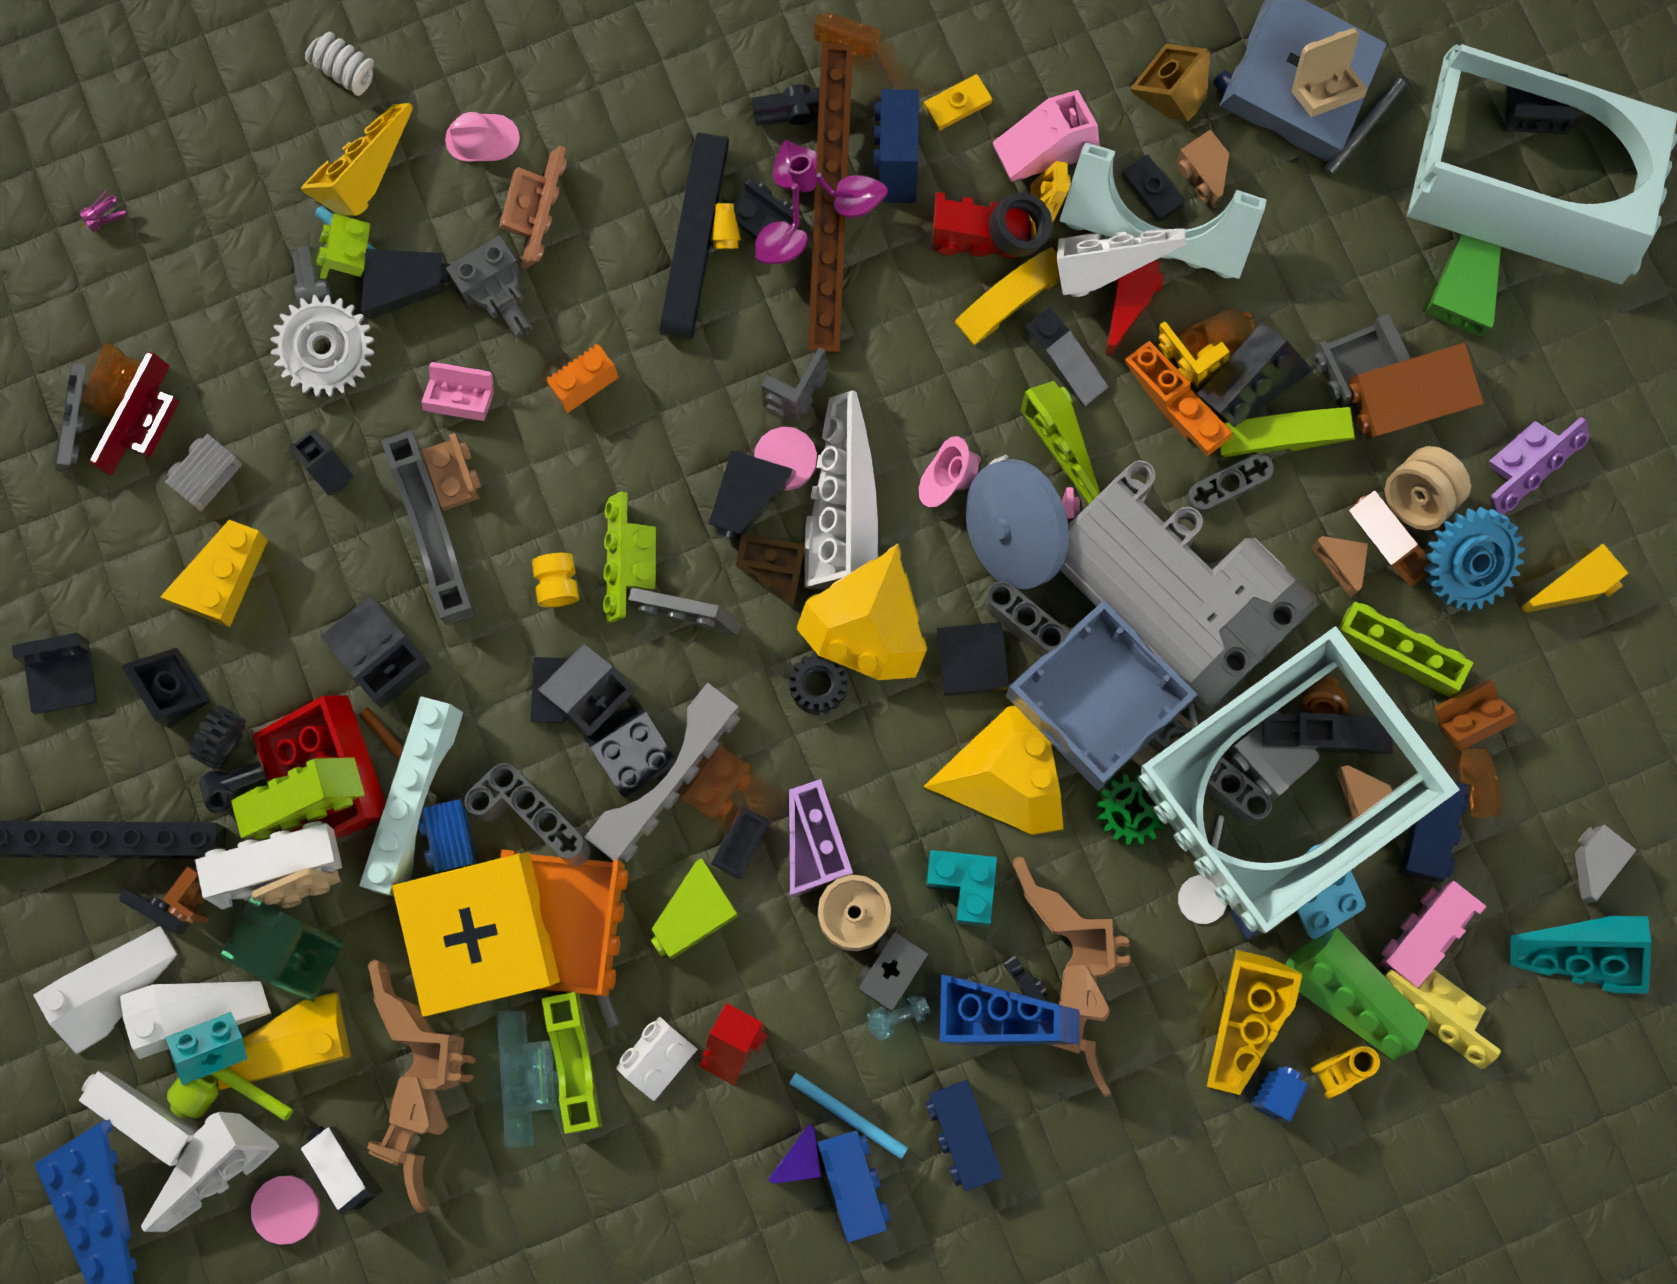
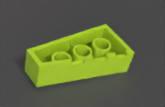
(297, 797)

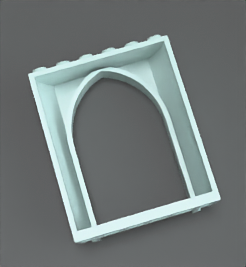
(1589, 238)
(1273, 891)

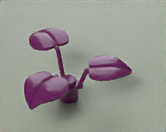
(796, 170)

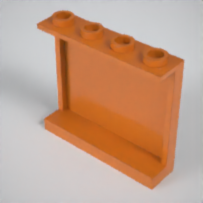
(581, 917)

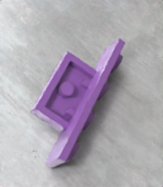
(1531, 459)

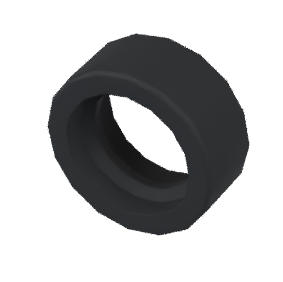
(1038, 212)

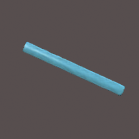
(848, 1115)

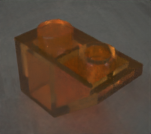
(1229, 327)

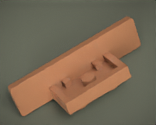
(529, 205)

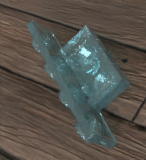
(525, 1078)

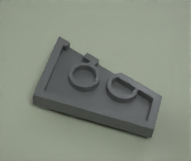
(71, 420)

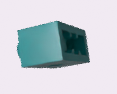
(206, 1048)

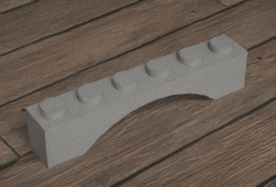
(622, 827)

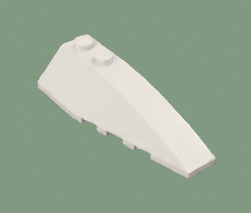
(844, 514)

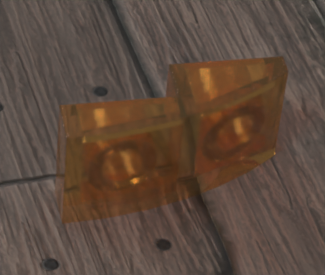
(1480, 771)

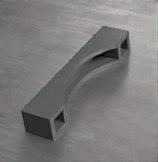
(430, 528)

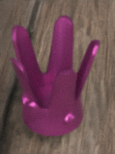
(92, 214)

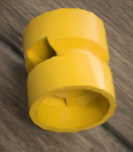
(555, 580)

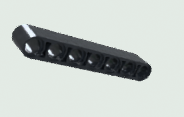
(694, 236)

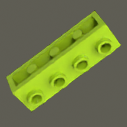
(1404, 649)

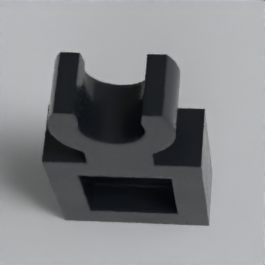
(1023, 981)

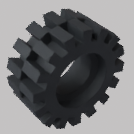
(818, 703)
(217, 737)

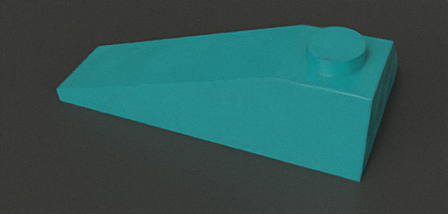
(1599, 951)

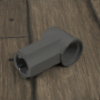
(308, 276)

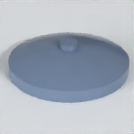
(1017, 523)

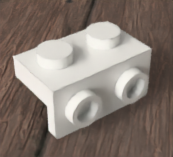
(655, 1058)

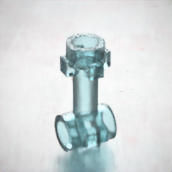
(882, 1024)

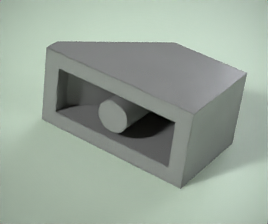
(1600, 860)

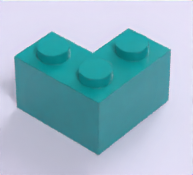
(971, 877)

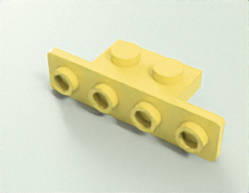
(1450, 1015)

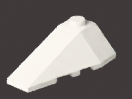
(170, 1008)

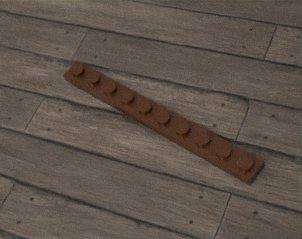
(827, 223)

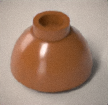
(1326, 697)

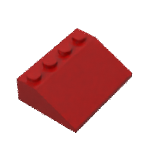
(324, 731)

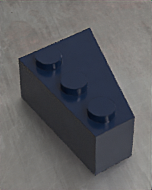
(897, 143)

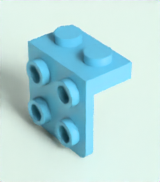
(1331, 906)

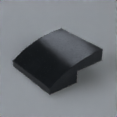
(972, 659)

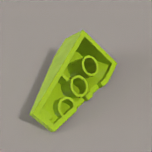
(1056, 424)

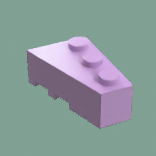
(815, 841)

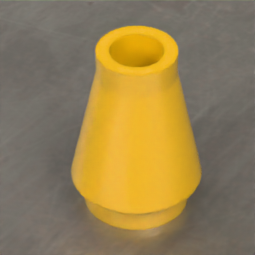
(725, 228)

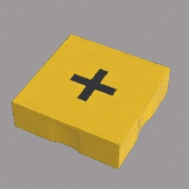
(475, 934)

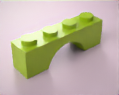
(573, 1062)

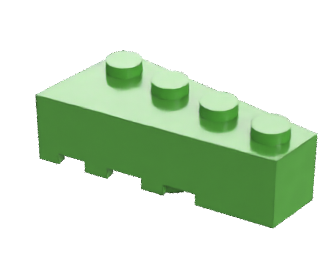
(1357, 994)

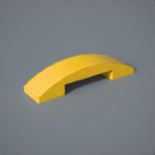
(1009, 295)

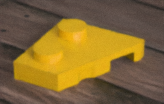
(1051, 189)

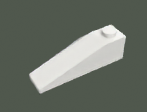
(1092, 262)
(88, 1001)
(213, 1157)

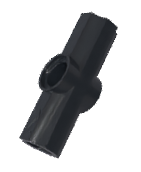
(796, 105)

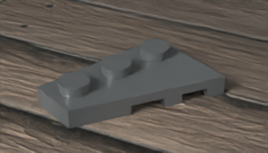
(683, 610)

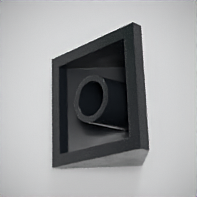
(166, 686)

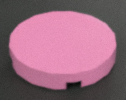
(790, 449)
(285, 1210)

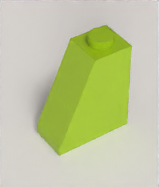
(692, 913)

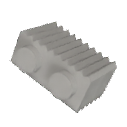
(203, 472)

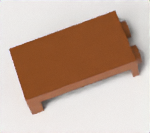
(1415, 391)

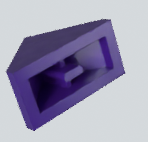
(800, 1161)

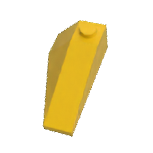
(357, 174)
(1255, 1008)
(295, 1041)

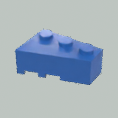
(854, 1185)

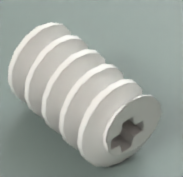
(341, 62)

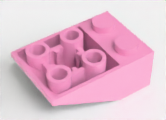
(1047, 135)

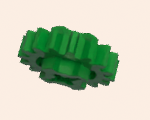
(1118, 807)

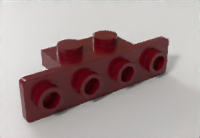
(139, 417)

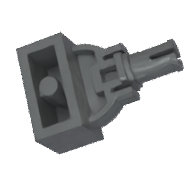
(488, 279)

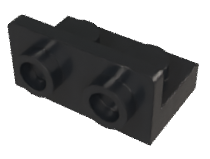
(759, 208)

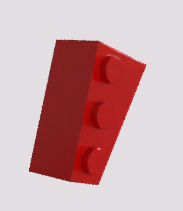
(966, 228)
(732, 1043)

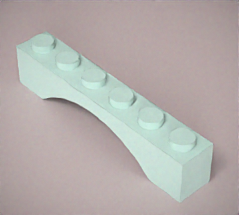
(394, 844)

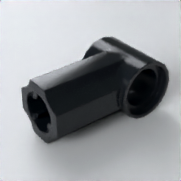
(221, 787)

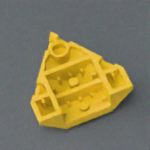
(868, 621)
(1006, 775)

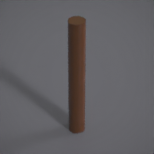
(382, 732)

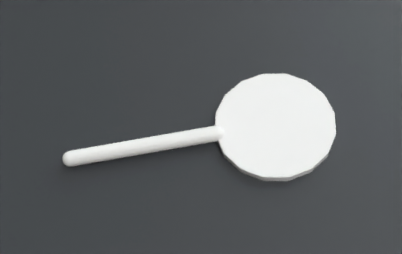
(1197, 894)

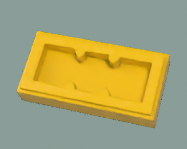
(957, 102)

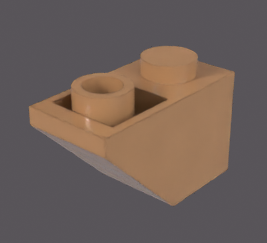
(1206, 166)

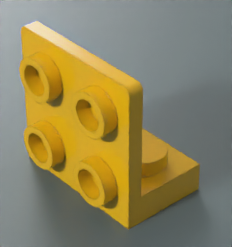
(1196, 371)

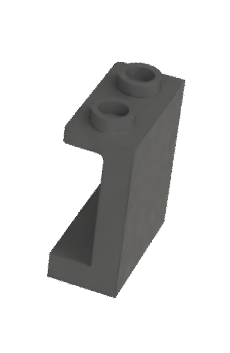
(1358, 353)

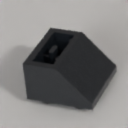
(586, 690)

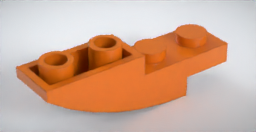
(1176, 400)

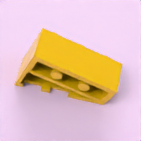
(219, 574)

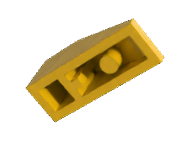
(1583, 582)

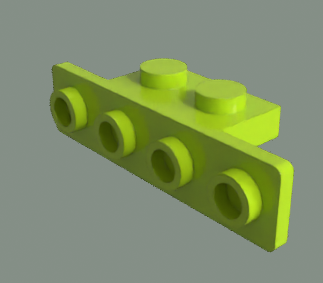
(629, 557)

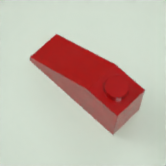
(1131, 299)

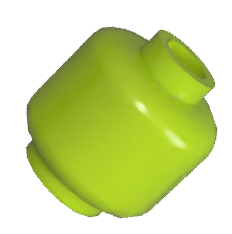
(192, 1098)

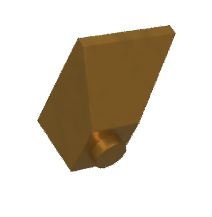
(1175, 81)

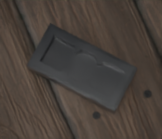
(1153, 188)
(541, 709)
(741, 842)
(154, 909)

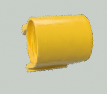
(1344, 1072)

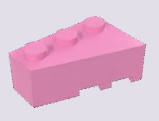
(1430, 932)

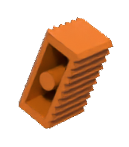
(582, 378)

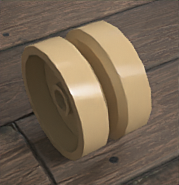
(1427, 488)
(861, 894)

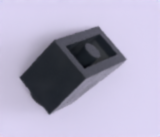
(321, 462)

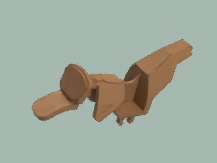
(1092, 958)
(415, 1102)

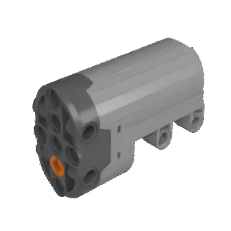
(1196, 619)

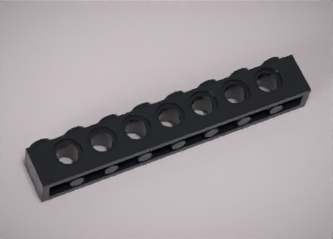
(110, 839)

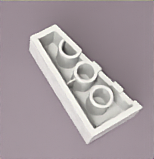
(256, 864)

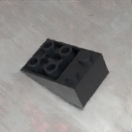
(375, 652)

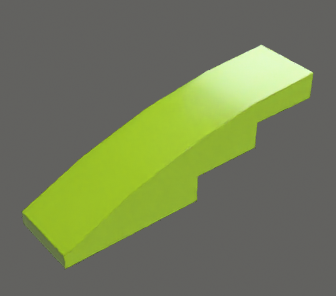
(1290, 431)

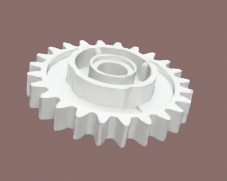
(317, 322)

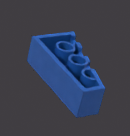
(995, 1016)

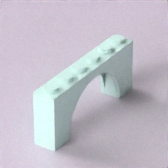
(1217, 245)

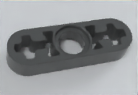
(1246, 465)

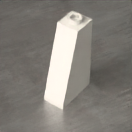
(138, 1116)

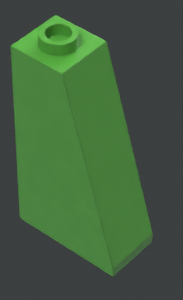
(1468, 286)

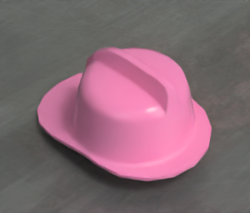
(482, 137)
(949, 472)

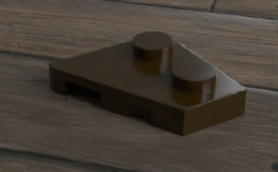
(772, 564)

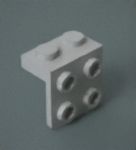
(1271, 767)

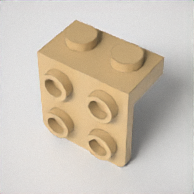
(1326, 76)
(290, 889)

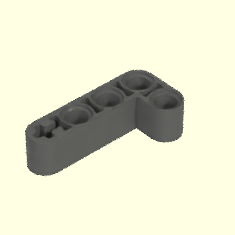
(536, 817)

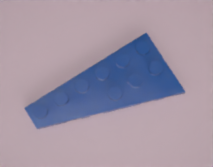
(91, 1205)

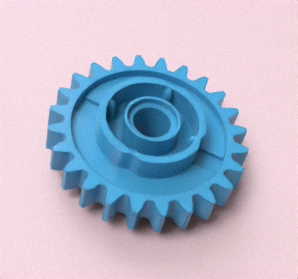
(1477, 536)

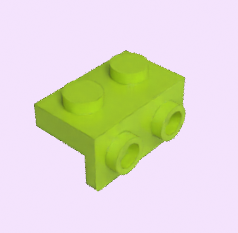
(344, 246)

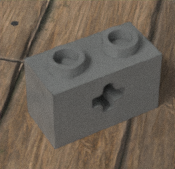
(889, 991)

